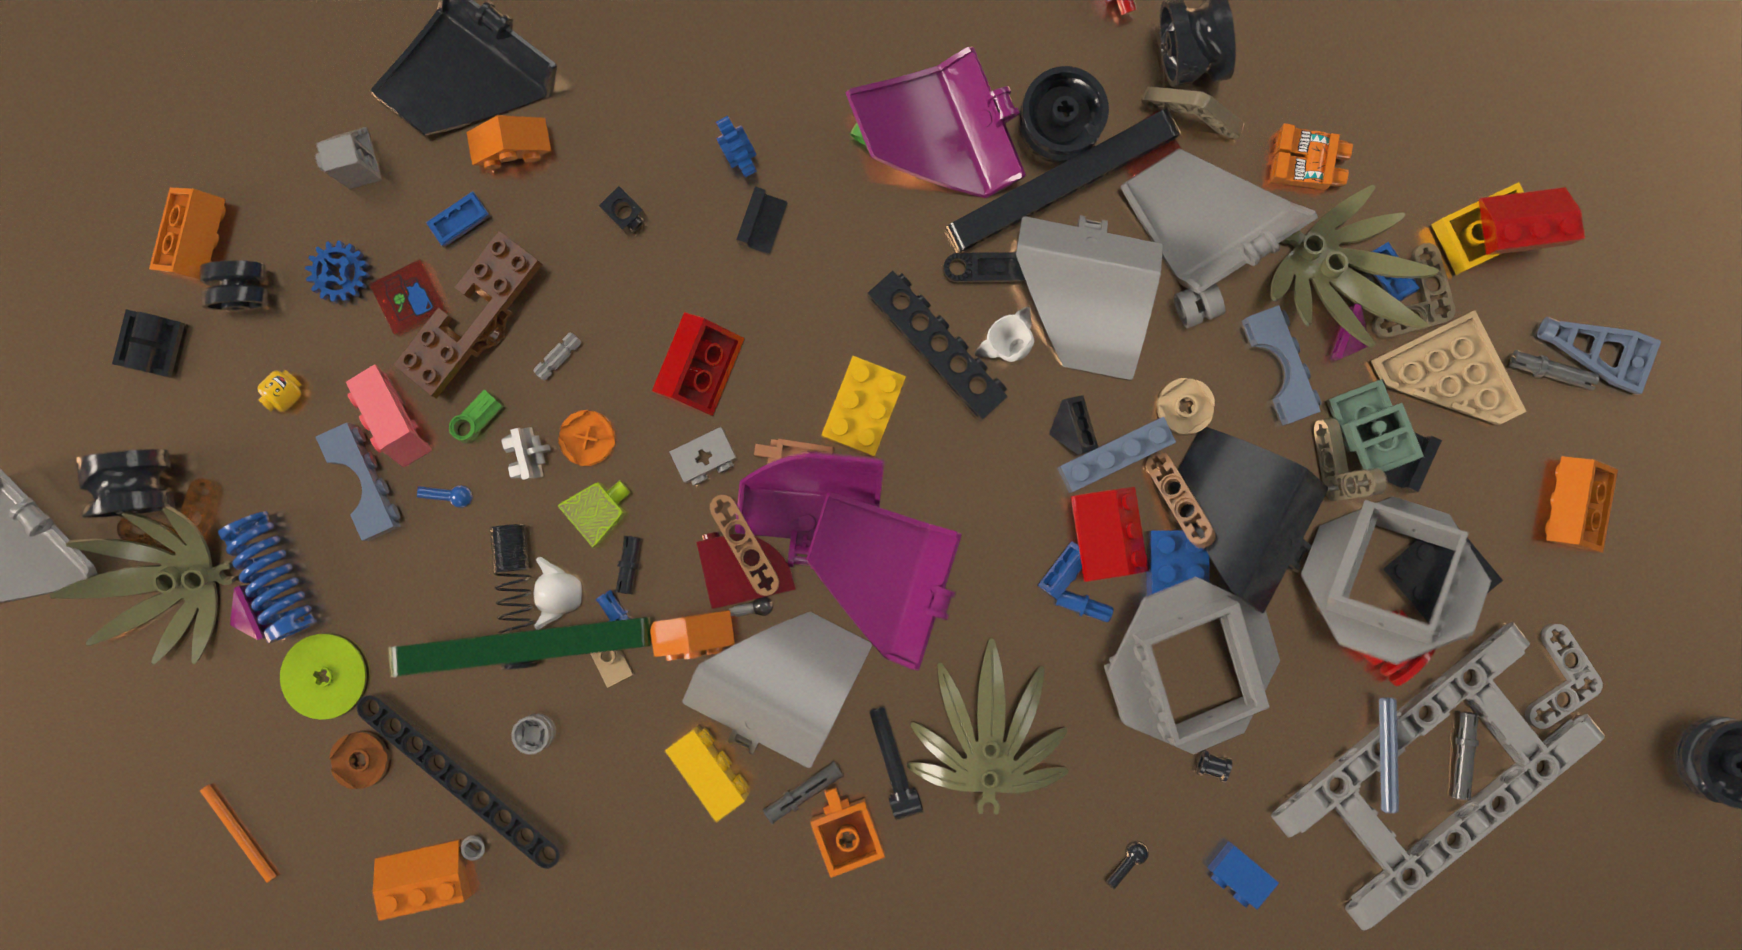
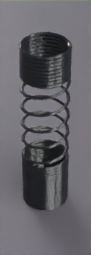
(511, 554)

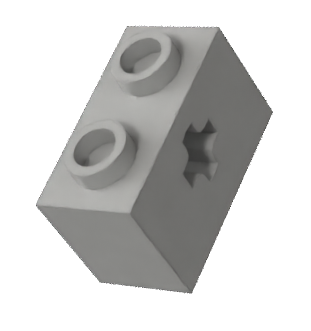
(712, 443)

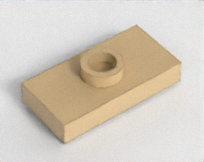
(612, 666)

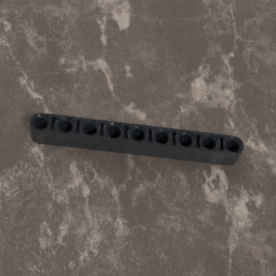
(1063, 180)
(447, 775)

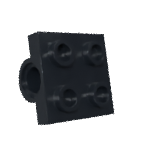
(148, 343)

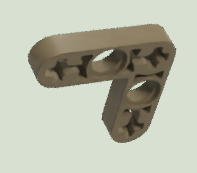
(1196, 103)
(1426, 308)
(1330, 442)

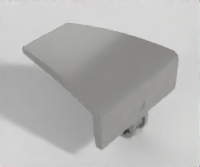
(1091, 291)
(33, 549)

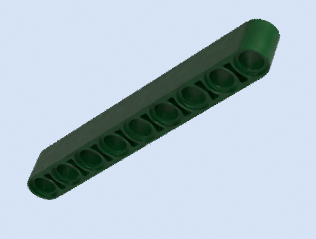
(519, 646)

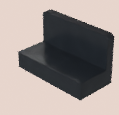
(761, 221)
(1412, 474)

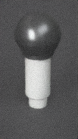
(760, 606)

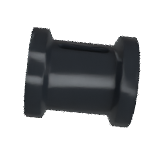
(1214, 766)

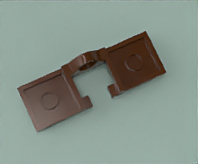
(437, 349)

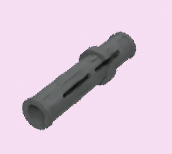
(1542, 366)
(1466, 750)
(791, 803)

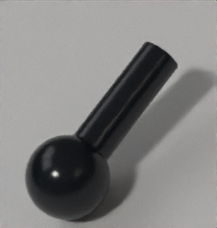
(1136, 854)

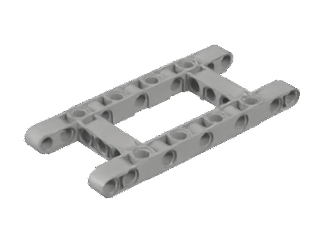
(1471, 820)

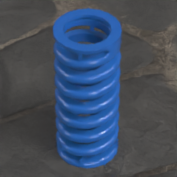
(284, 623)

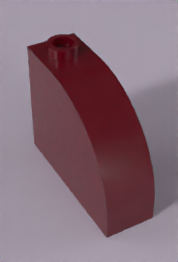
(725, 576)

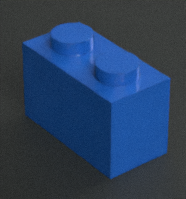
(1243, 875)

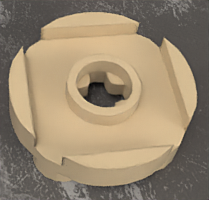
(1202, 407)

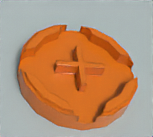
(587, 438)

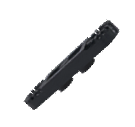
(986, 267)

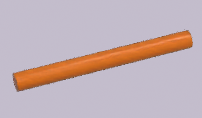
(238, 833)

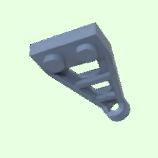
(1634, 362)

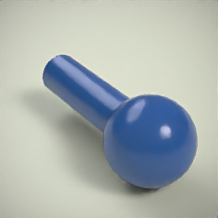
(459, 496)

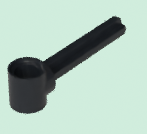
(904, 799)

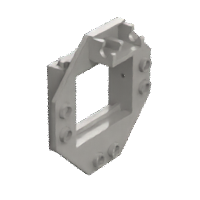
(1376, 632)
(1136, 677)

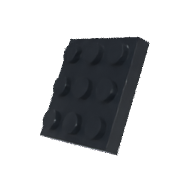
(1422, 571)

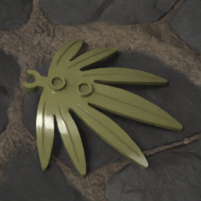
(1324, 262)
(179, 576)
(989, 760)

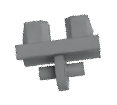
(528, 453)

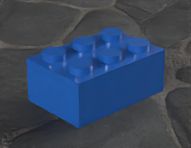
(1173, 560)

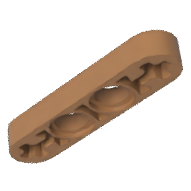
(1180, 499)
(747, 543)

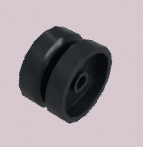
(233, 285)

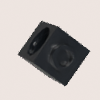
(617, 200)

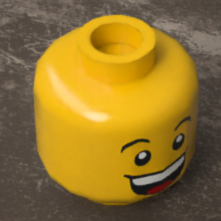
(279, 391)

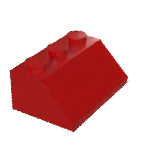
(1530, 221)
(698, 363)
(1109, 534)

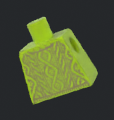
(596, 510)

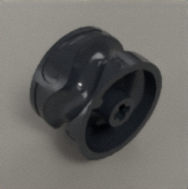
(1197, 41)
(1058, 94)
(124, 482)
(1711, 759)

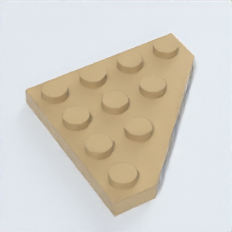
(1454, 370)

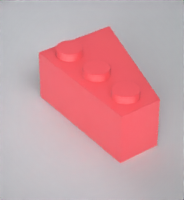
(386, 416)

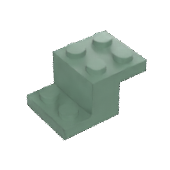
(1375, 427)

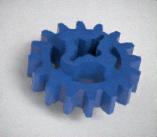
(736, 146)
(328, 276)

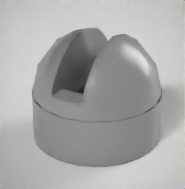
(470, 852)

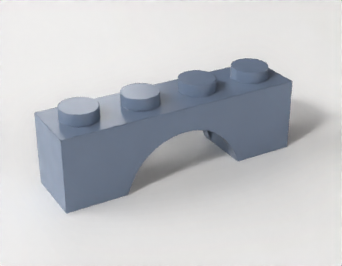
(1271, 331)
(1116, 454)
(374, 513)

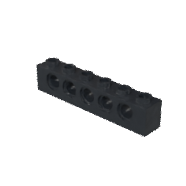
(898, 285)

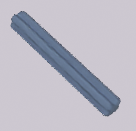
(1389, 755)

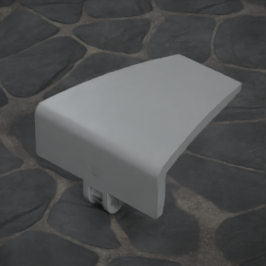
(1209, 218)
(781, 685)

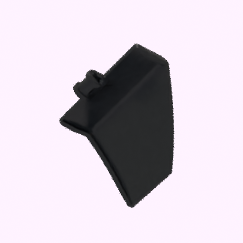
(464, 70)

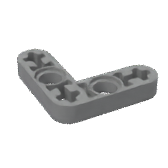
(1573, 676)

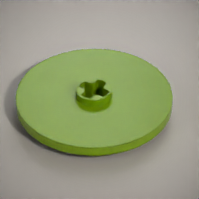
(302, 684)

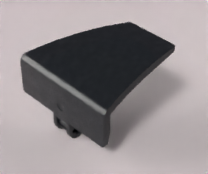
(1256, 508)

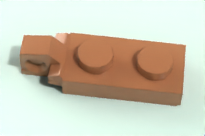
(784, 448)

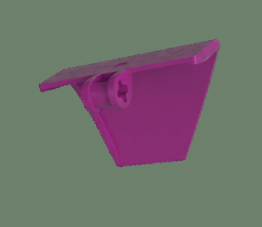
(942, 126)
(790, 493)
(885, 573)

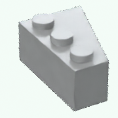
(349, 158)

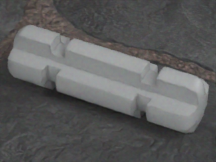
(557, 356)

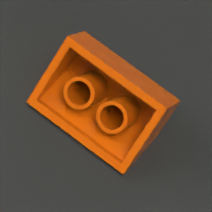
(187, 232)
(1581, 503)
(420, 880)

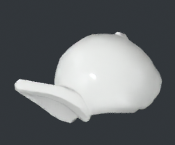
(1009, 337)
(555, 593)

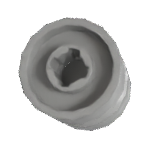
(1209, 302)
(533, 733)

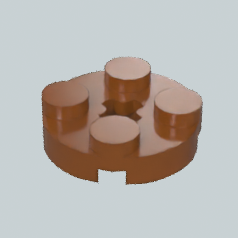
(343, 765)

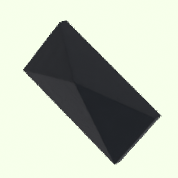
(1074, 426)

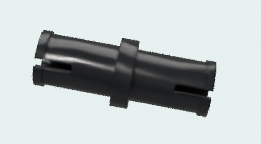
(628, 565)

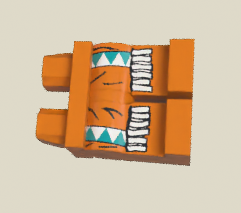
(1309, 158)

